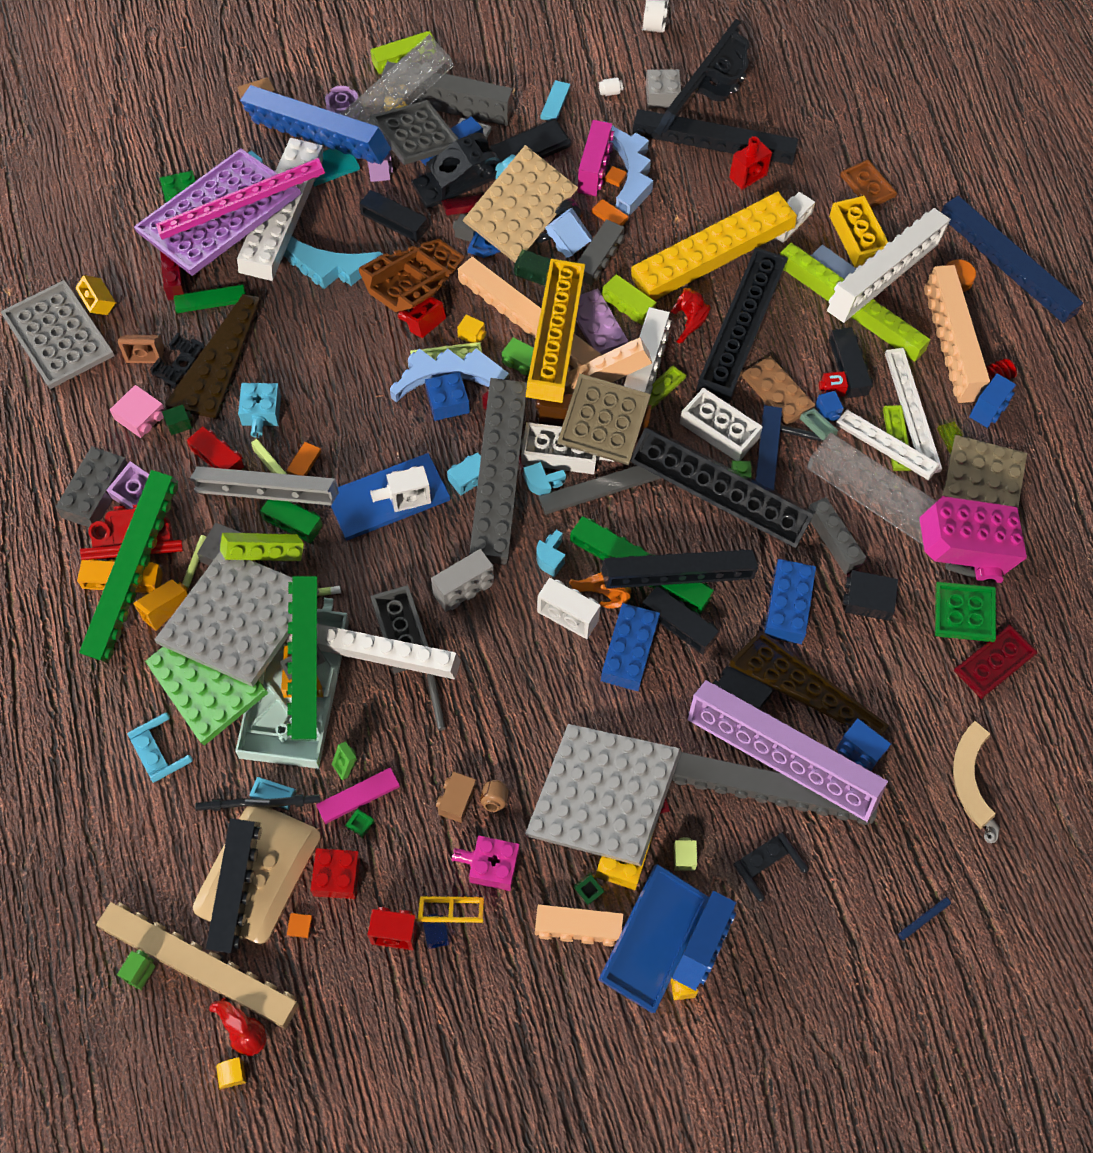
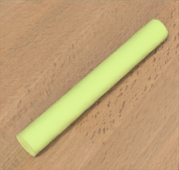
(193, 563)

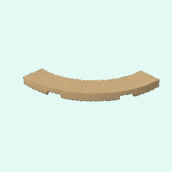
(964, 775)

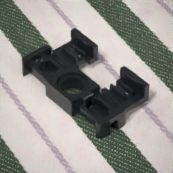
(188, 352)

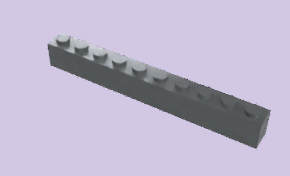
(756, 784)

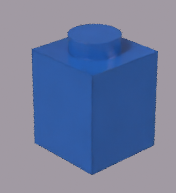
(829, 406)

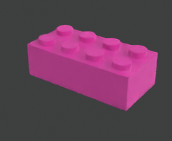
(595, 158)

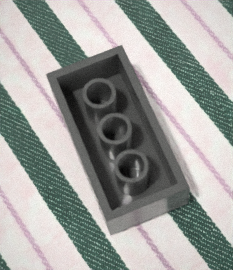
(86, 494)
(398, 617)

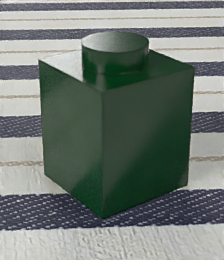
(177, 419)
(589, 888)

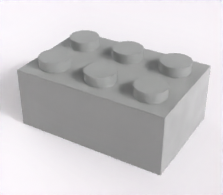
(463, 580)

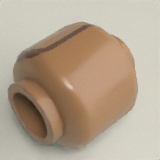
(494, 795)

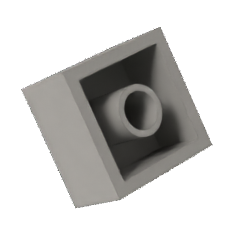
(662, 87)

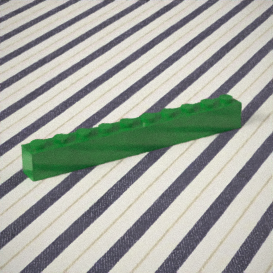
(129, 566)

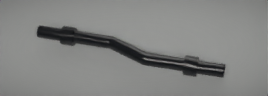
(218, 804)

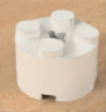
(655, 15)

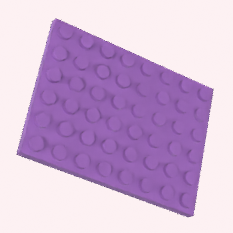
(207, 241)

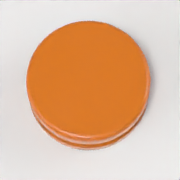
(966, 273)

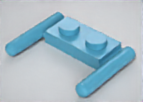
(150, 752)

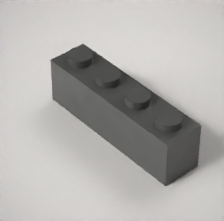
(600, 250)
(836, 536)

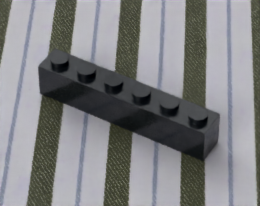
(233, 886)

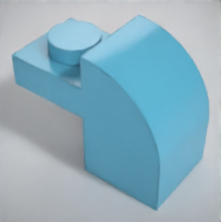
(539, 482)
(548, 556)

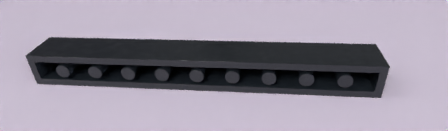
(713, 136)

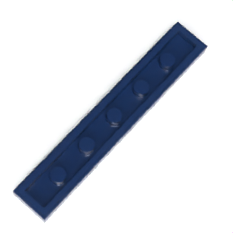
(768, 446)

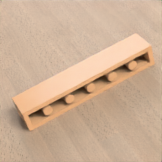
(613, 364)

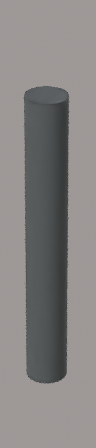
(436, 702)

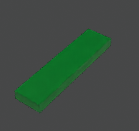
(208, 299)

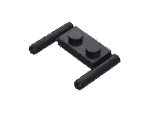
(763, 858)

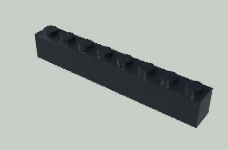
(679, 568)

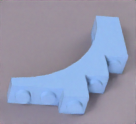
(637, 185)
(474, 368)

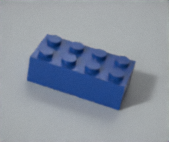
(790, 601)
(630, 647)
(705, 941)

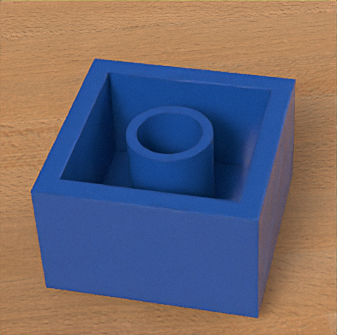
(447, 396)
(993, 401)
(863, 745)

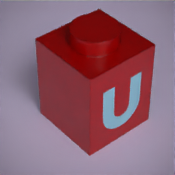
(834, 382)

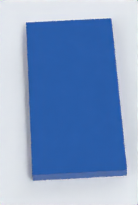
(359, 514)
(654, 939)

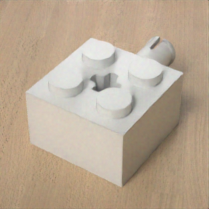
(405, 489)

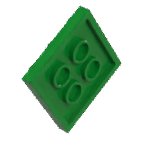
(965, 611)

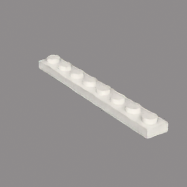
(911, 404)

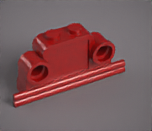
(109, 535)

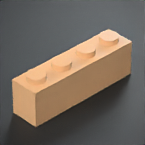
(578, 924)

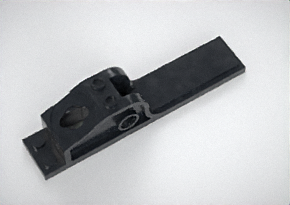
(723, 66)
(476, 161)

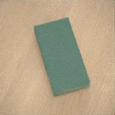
(818, 423)

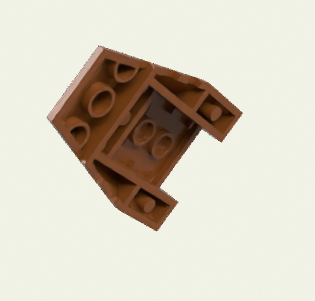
(410, 275)

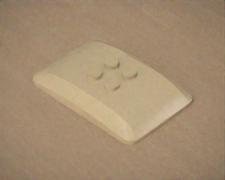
(281, 861)

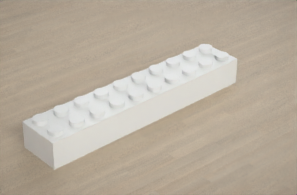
(267, 243)
(887, 265)

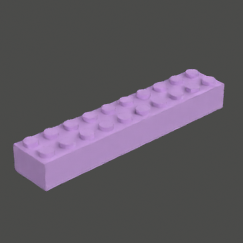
(787, 750)

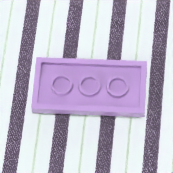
(599, 323)

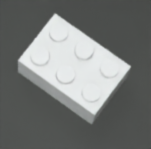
(568, 608)

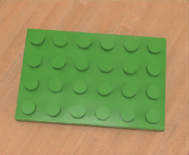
(201, 694)

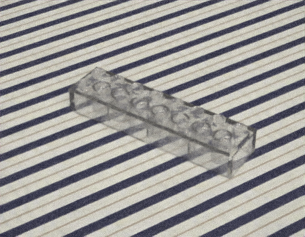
(403, 81)
(871, 485)

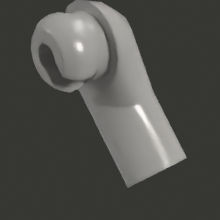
(991, 832)

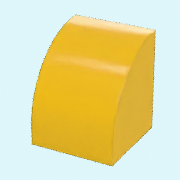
(231, 1073)

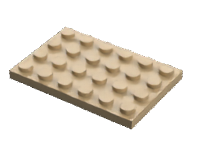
(520, 204)

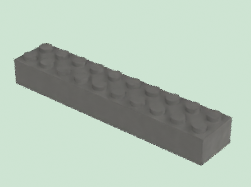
(498, 469)

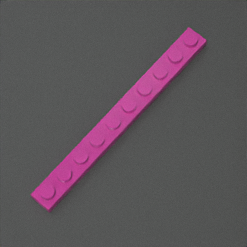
(240, 198)

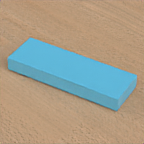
(555, 101)

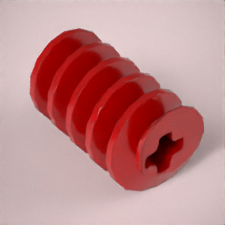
(1003, 367)

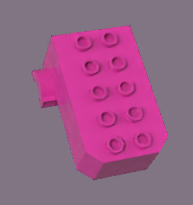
(974, 536)

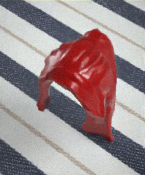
(695, 310)
(245, 1033)

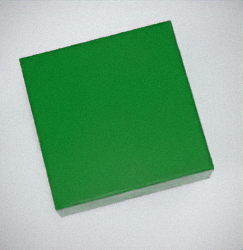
(360, 823)

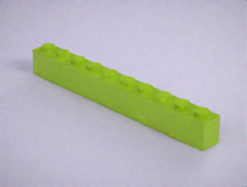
(872, 315)

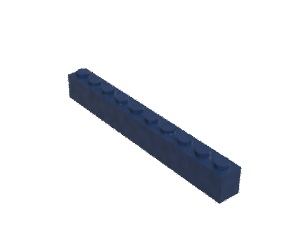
(1012, 260)

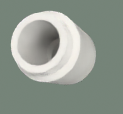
(610, 86)

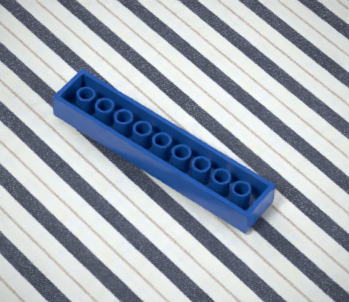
(316, 124)

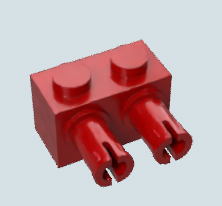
(424, 316)

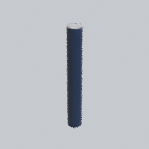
(922, 920)

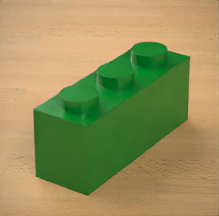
(292, 519)

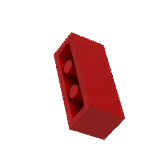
(213, 451)

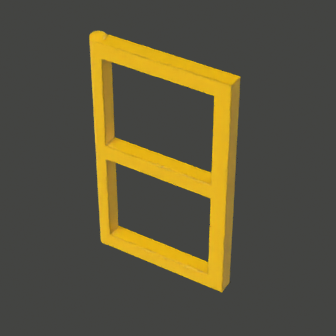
(451, 900)

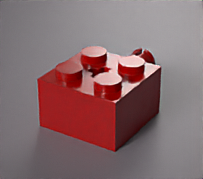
(750, 163)

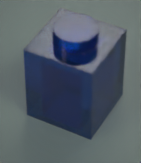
(435, 933)

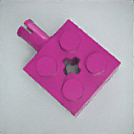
(480, 861)

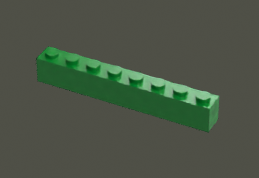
(605, 544)
(304, 658)

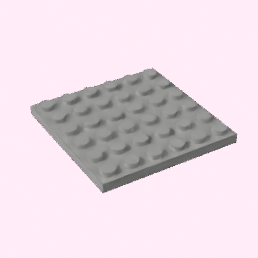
(232, 619)
(604, 794)

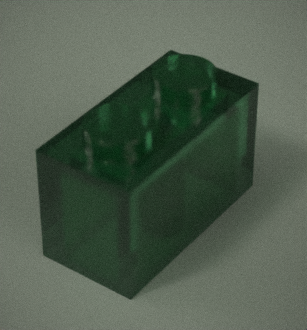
(532, 267)

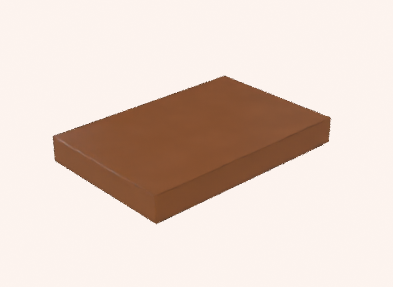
(868, 182)

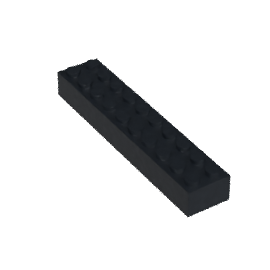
(742, 324)
(722, 486)

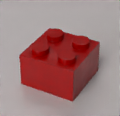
(335, 873)
(393, 928)

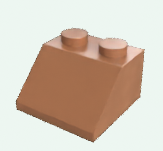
(141, 348)

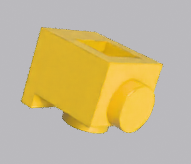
(681, 991)

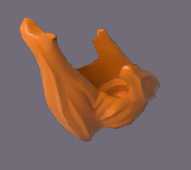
(596, 584)

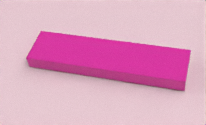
(357, 795)

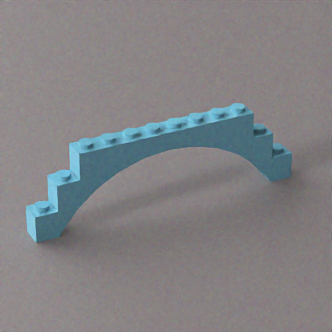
(324, 265)

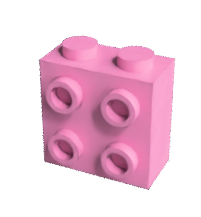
(138, 411)

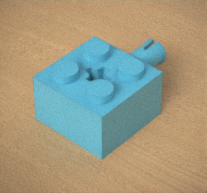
(259, 406)

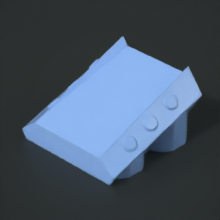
(568, 233)

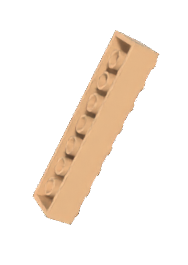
(956, 334)

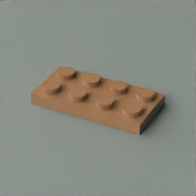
(778, 389)

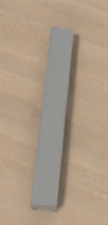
(265, 485)

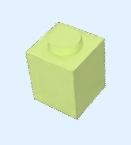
(685, 854)

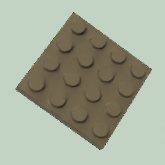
(604, 419)
(984, 472)

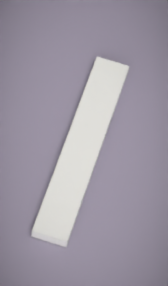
(888, 444)

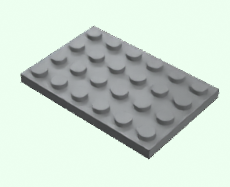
(57, 334)

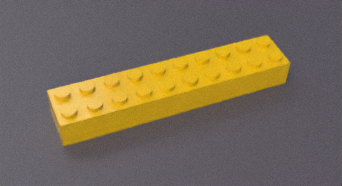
(713, 246)
(555, 331)

